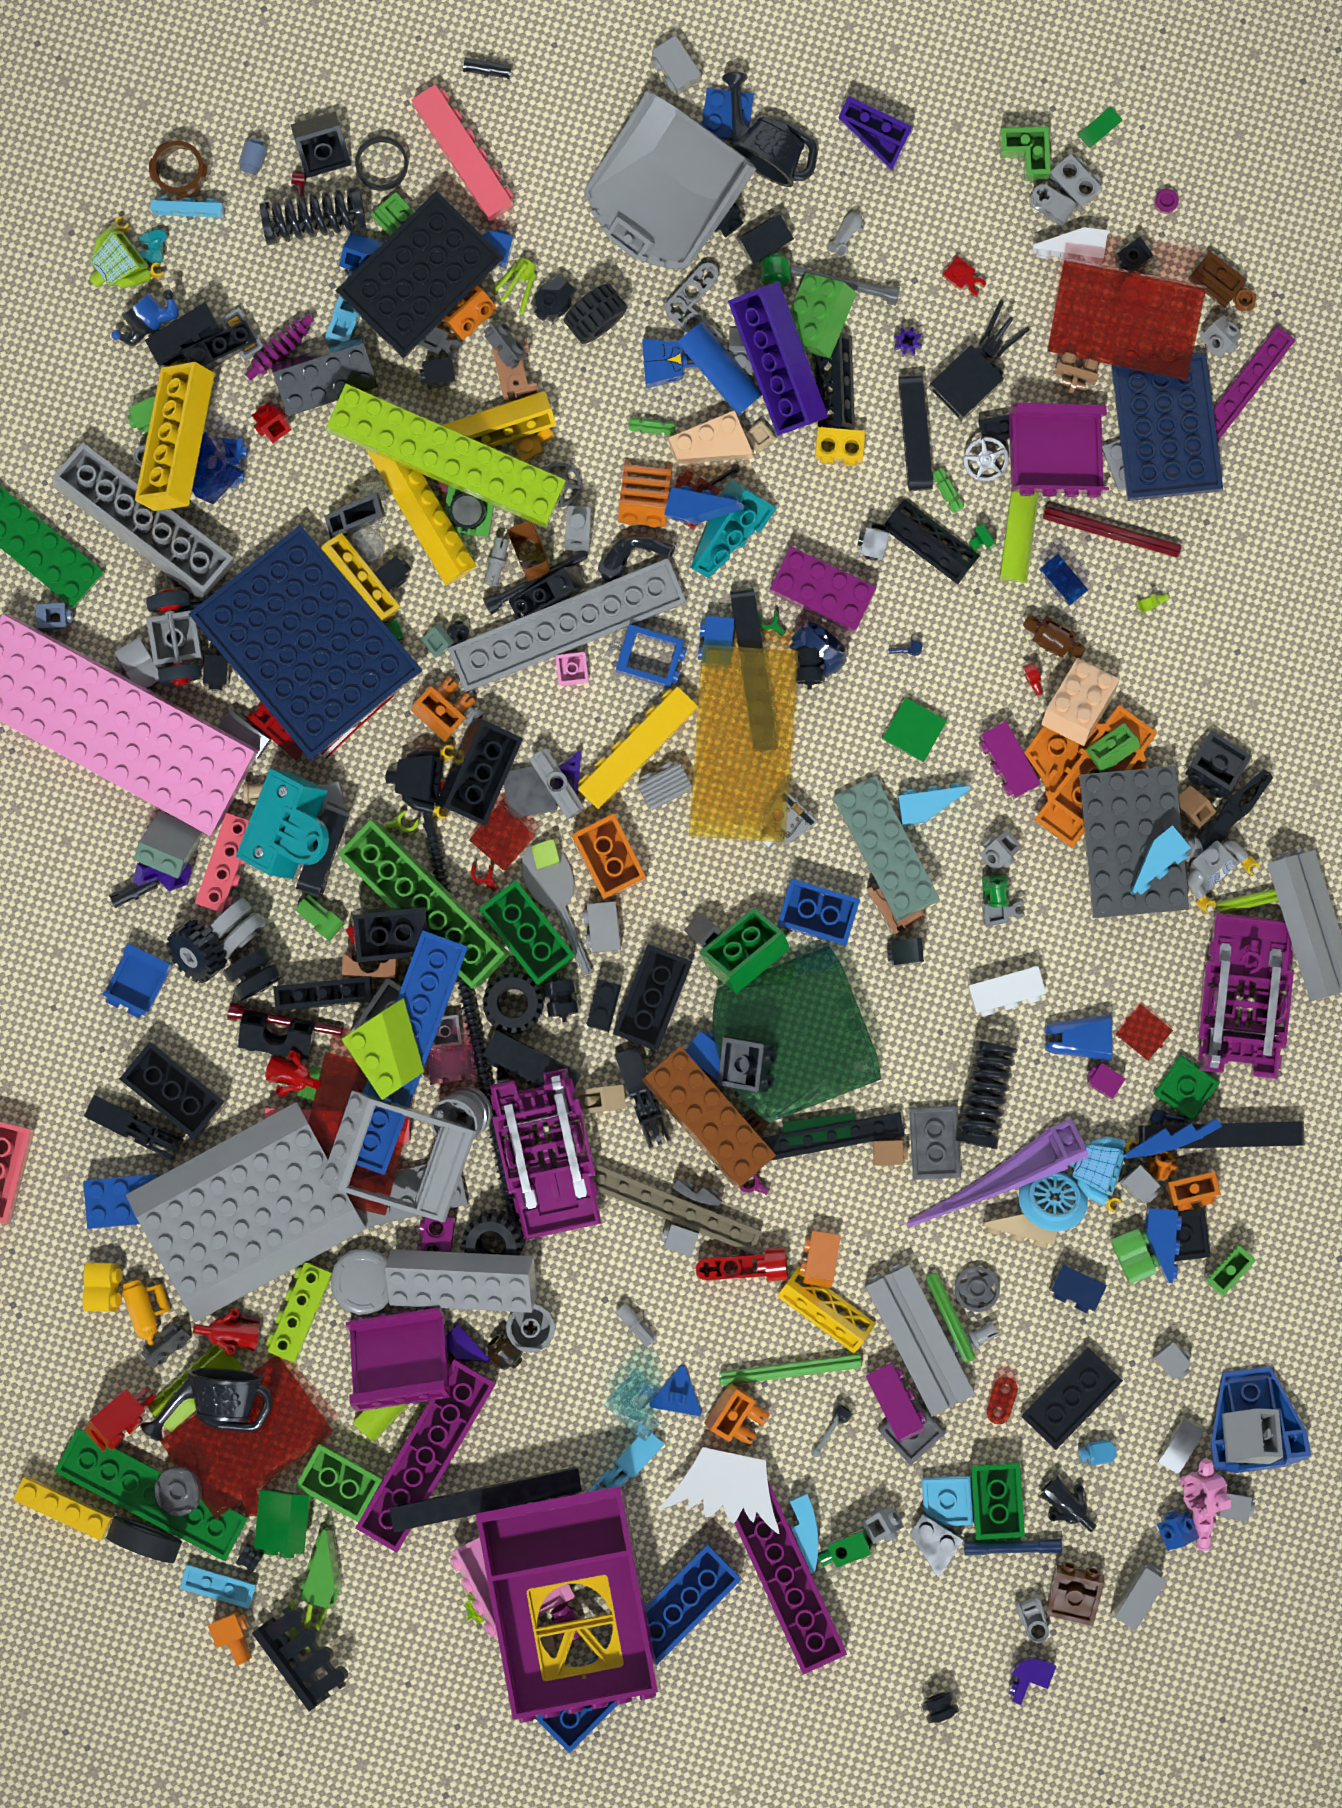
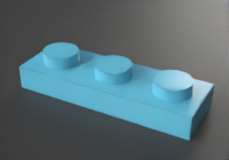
(187, 207)
(218, 1586)

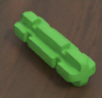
(651, 426)
(947, 490)

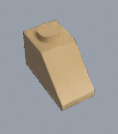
(601, 1099)

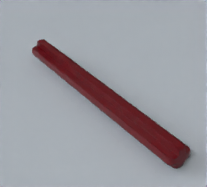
(1112, 531)

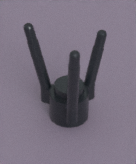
(992, 345)

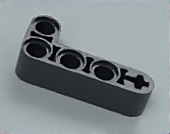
(314, 876)

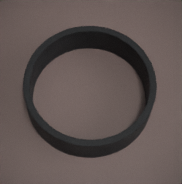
(376, 140)

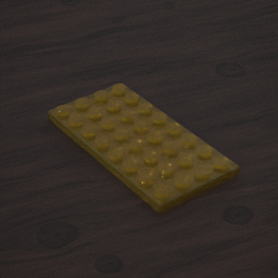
(743, 743)

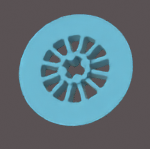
(1053, 1221)

